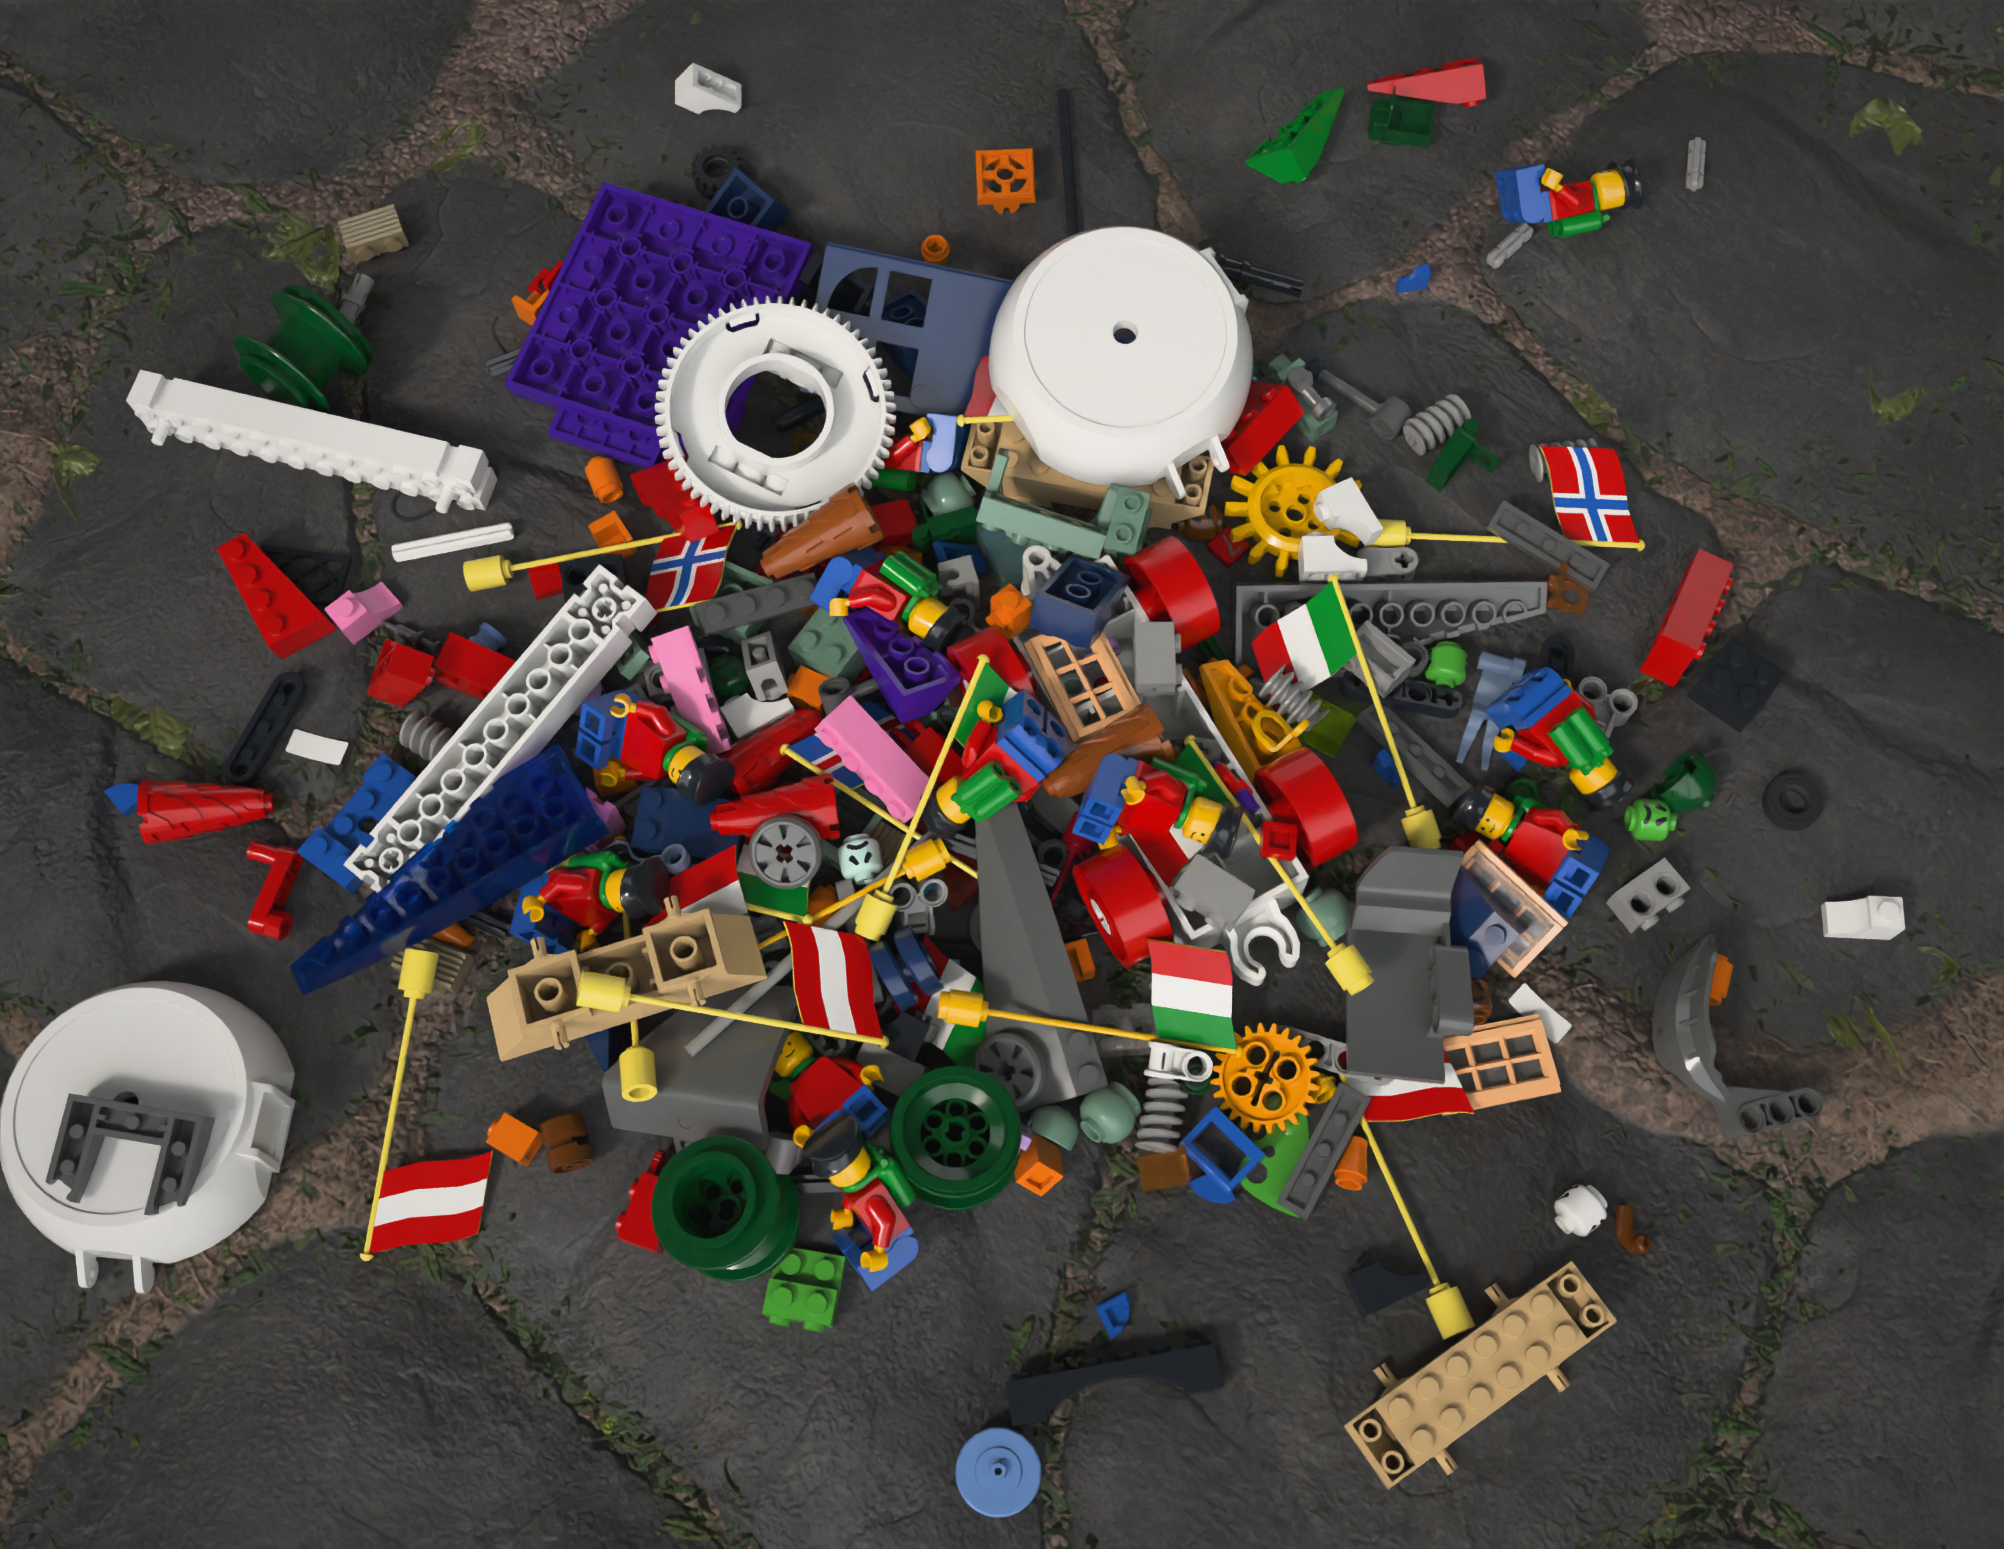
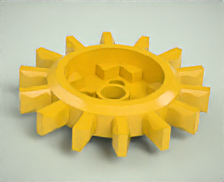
(1283, 488)

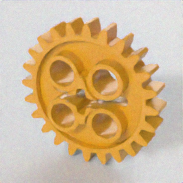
(1294, 1091)

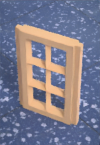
(1058, 695)

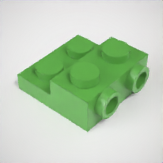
(805, 1289)

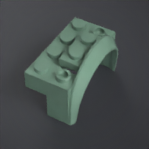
(1036, 526)

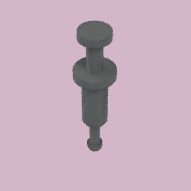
(418, 639)

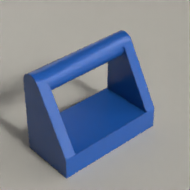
(1236, 1136)

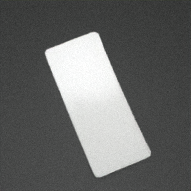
(316, 747)
(1529, 1003)

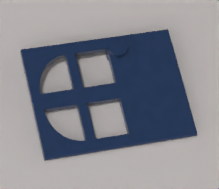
(954, 328)

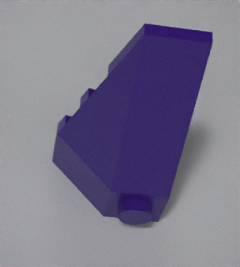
(903, 669)

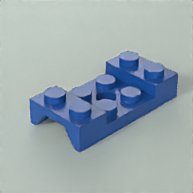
(341, 837)

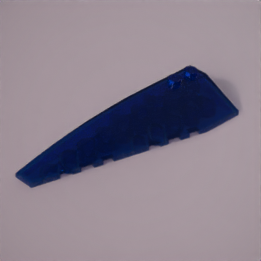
(503, 842)

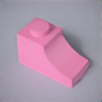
(363, 611)

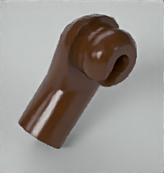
(1626, 1234)

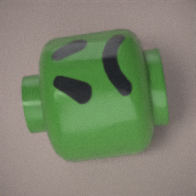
(1446, 664)
(1649, 820)

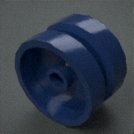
(902, 969)

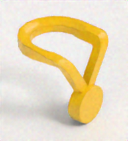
(1267, 741)

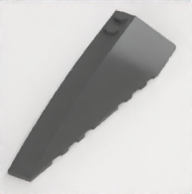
(1399, 608)
(1028, 962)

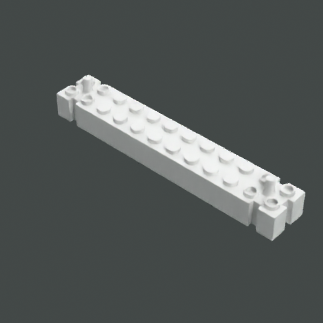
(313, 441)
(510, 722)

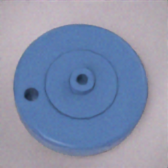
(998, 1472)

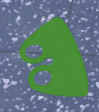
(1288, 1150)

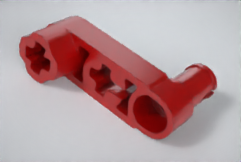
(268, 914)

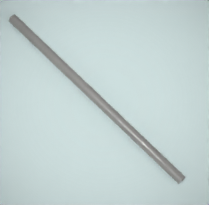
(781, 969)

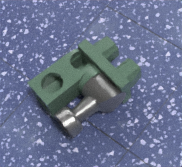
(1319, 412)

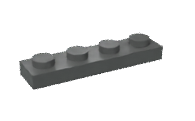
(1547, 545)
(755, 604)
(1416, 756)
(1323, 1151)

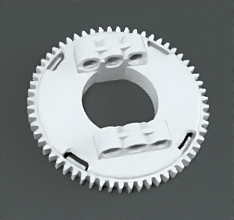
(809, 353)

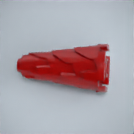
(759, 756)
(806, 799)
(185, 809)

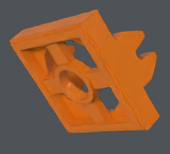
(1008, 160)

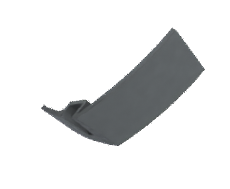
(1418, 974)

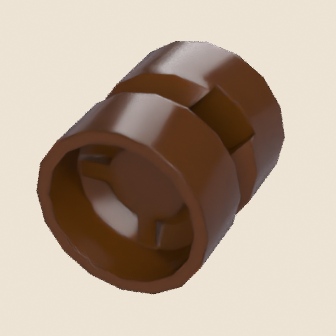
(566, 1143)

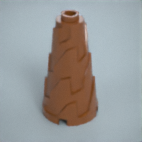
(830, 531)
(1132, 735)

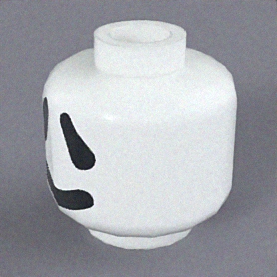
(1580, 1210)

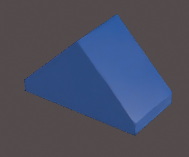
(947, 551)

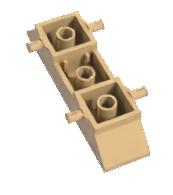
(1038, 484)
(673, 961)
(1478, 1374)

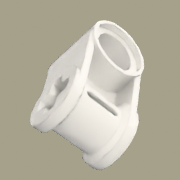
(1171, 1062)

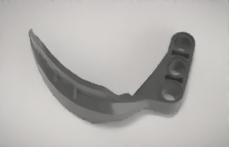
(1687, 1049)

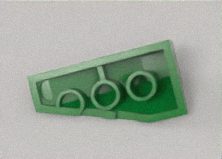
(1299, 142)

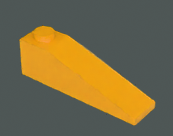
(1233, 711)

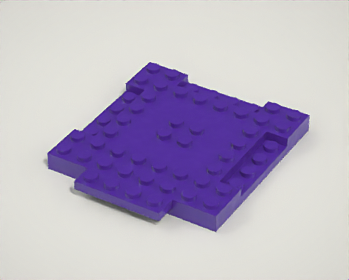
(624, 302)

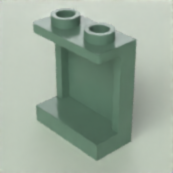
(1127, 524)

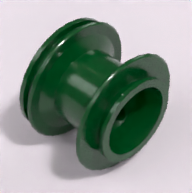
(303, 350)
(979, 1099)
(765, 1211)

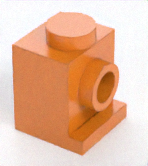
(1009, 612)

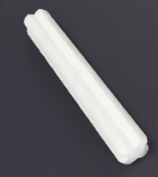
(452, 541)

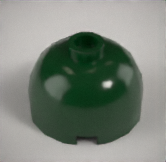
(1688, 783)

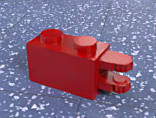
(926, 750)
(636, 1224)

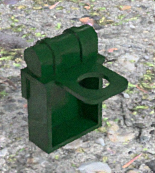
(1401, 122)
(1456, 451)
(949, 527)

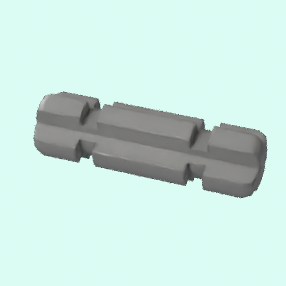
(1695, 164)
(1509, 245)

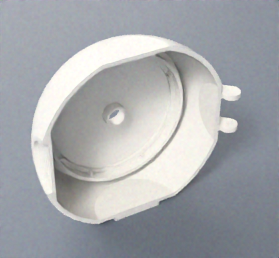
(1112, 406)
(173, 1052)

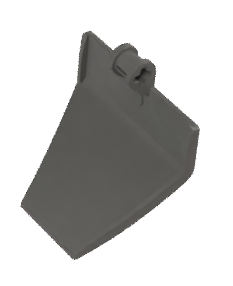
(718, 1087)

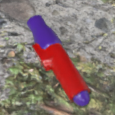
(1238, 787)

